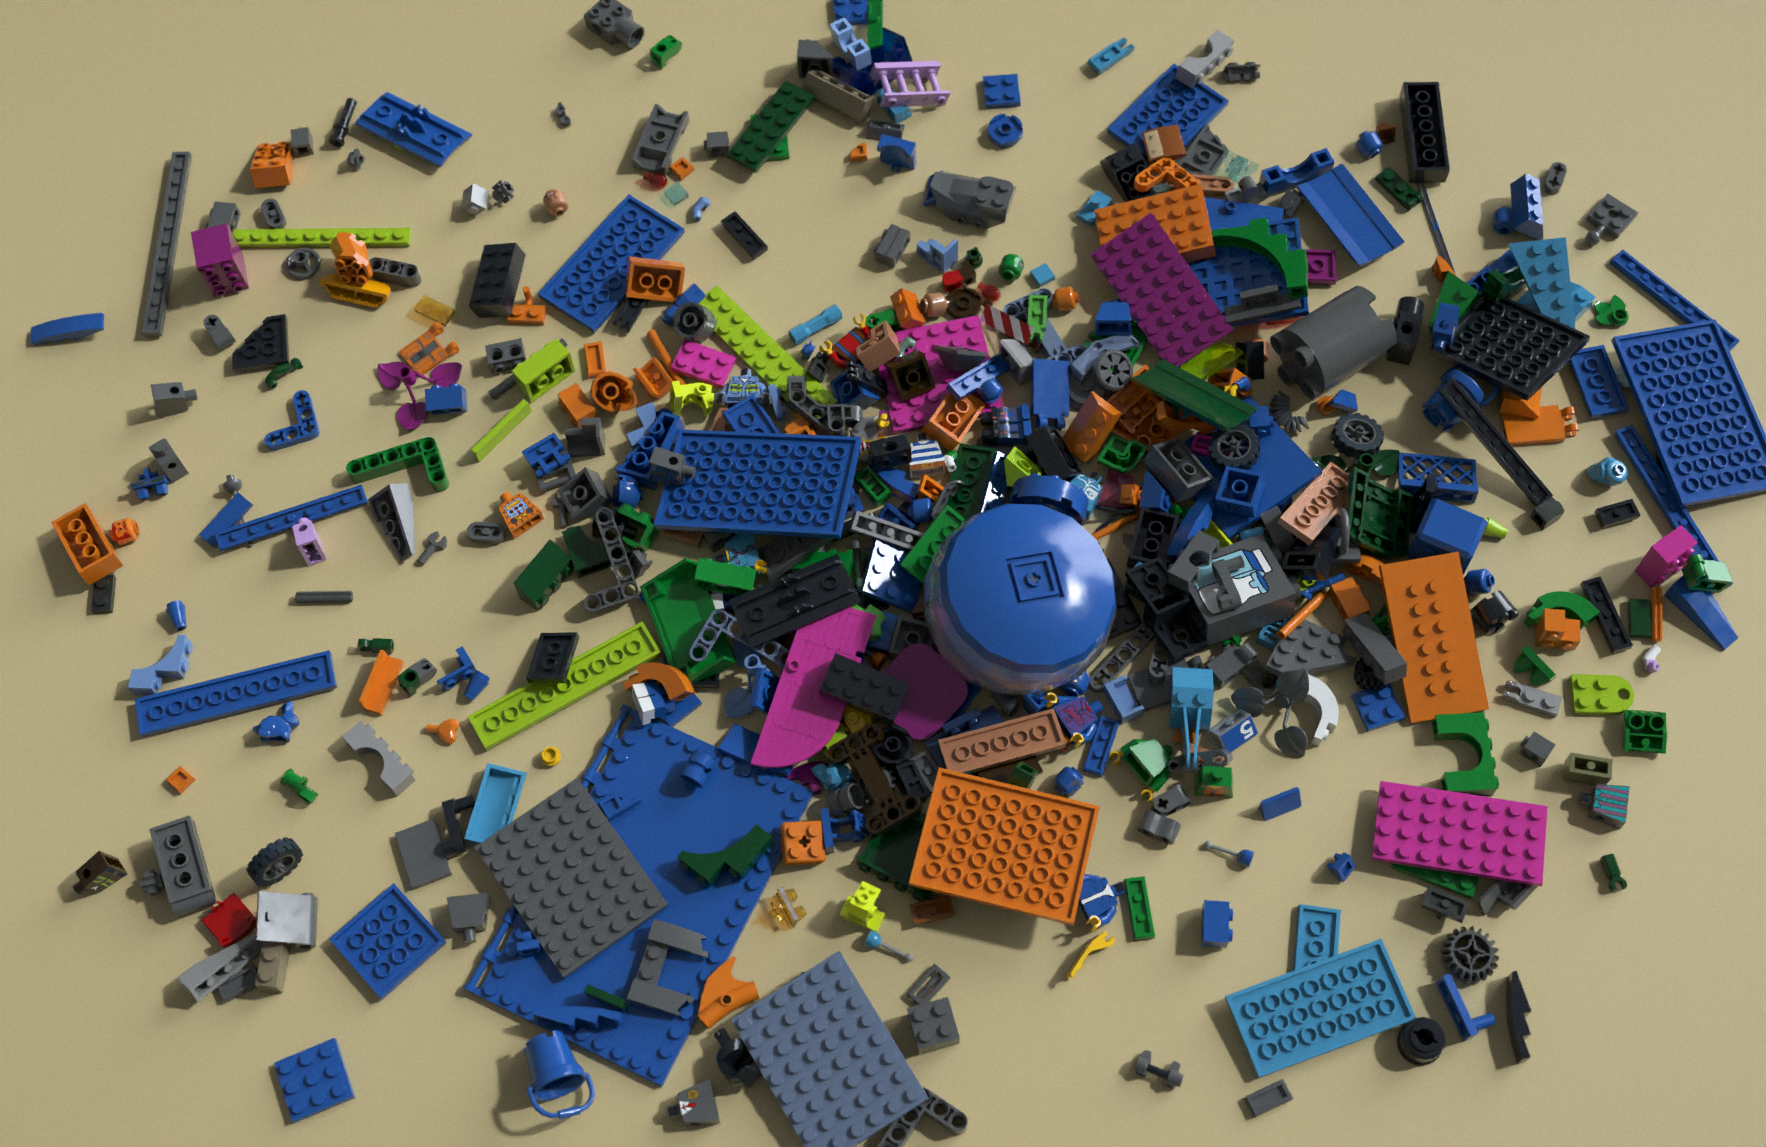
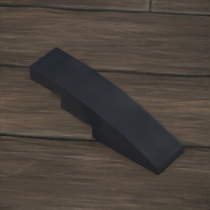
(1517, 1009)

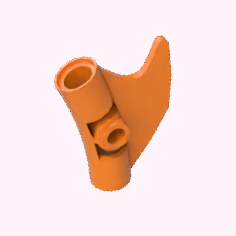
(722, 985)

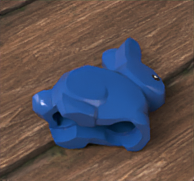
(278, 728)

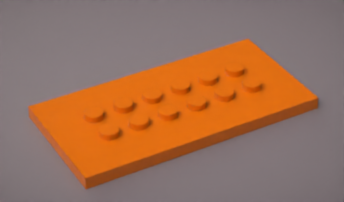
(1434, 636)

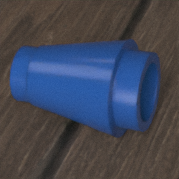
(177, 614)
(476, 685)

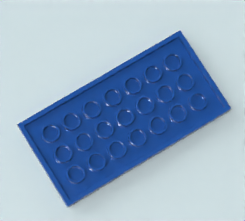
(595, 276)

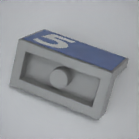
(1234, 730)

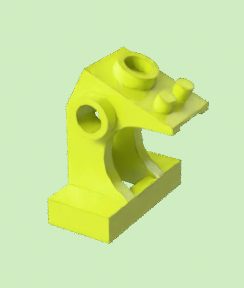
(690, 393)
(861, 908)

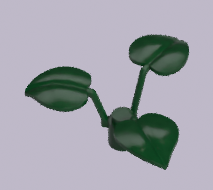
(1383, 463)

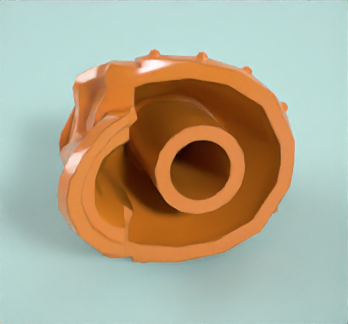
(613, 392)

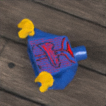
(1075, 716)

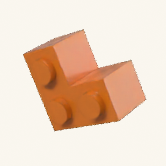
(1556, 631)

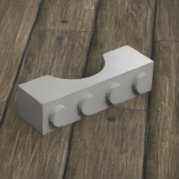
(1193, 70)
(394, 774)

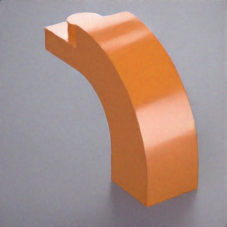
(674, 681)

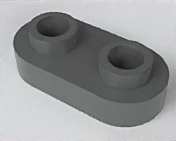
(273, 216)
(487, 533)

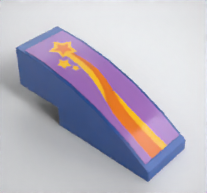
(897, 482)

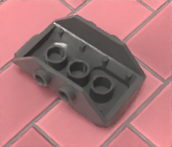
(972, 199)

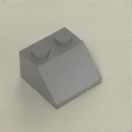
(1017, 358)

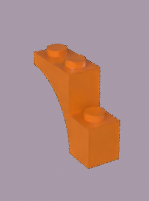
(1177, 425)

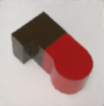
(959, 278)

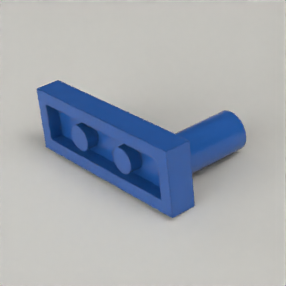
(1465, 1025)

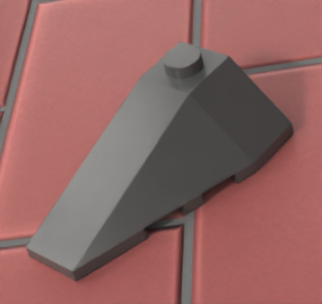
(395, 512)

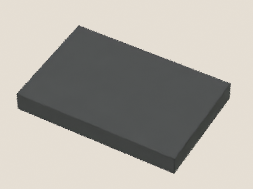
(423, 854)

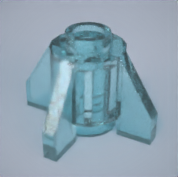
(1238, 166)

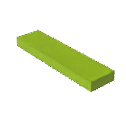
(501, 430)

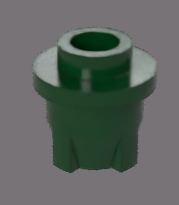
(974, 258)

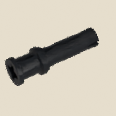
(341, 128)

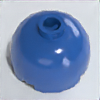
(626, 491)

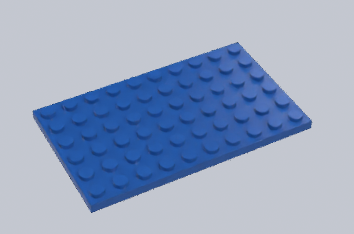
(1695, 411)
(761, 484)

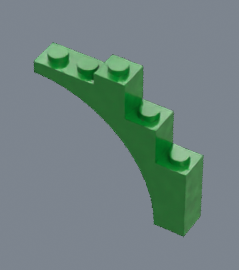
(1273, 247)

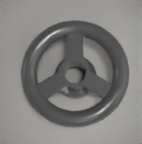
(300, 259)

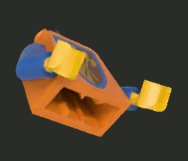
(1232, 382)

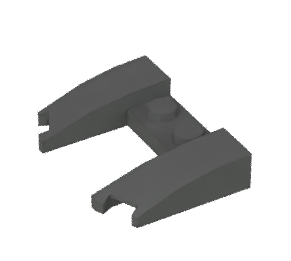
(661, 939)

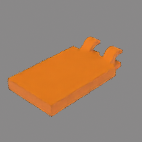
(1548, 427)

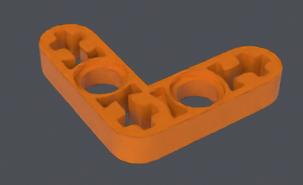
(1169, 171)

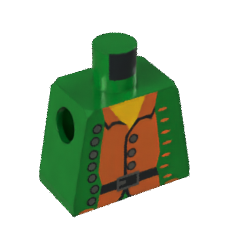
(1214, 782)

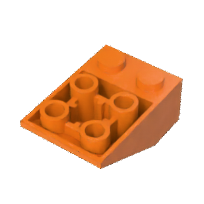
(272, 165)

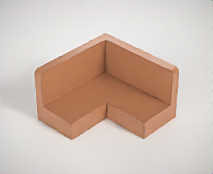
(880, 348)

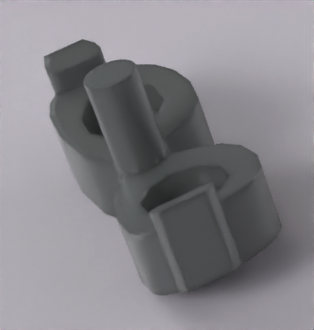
(561, 112)

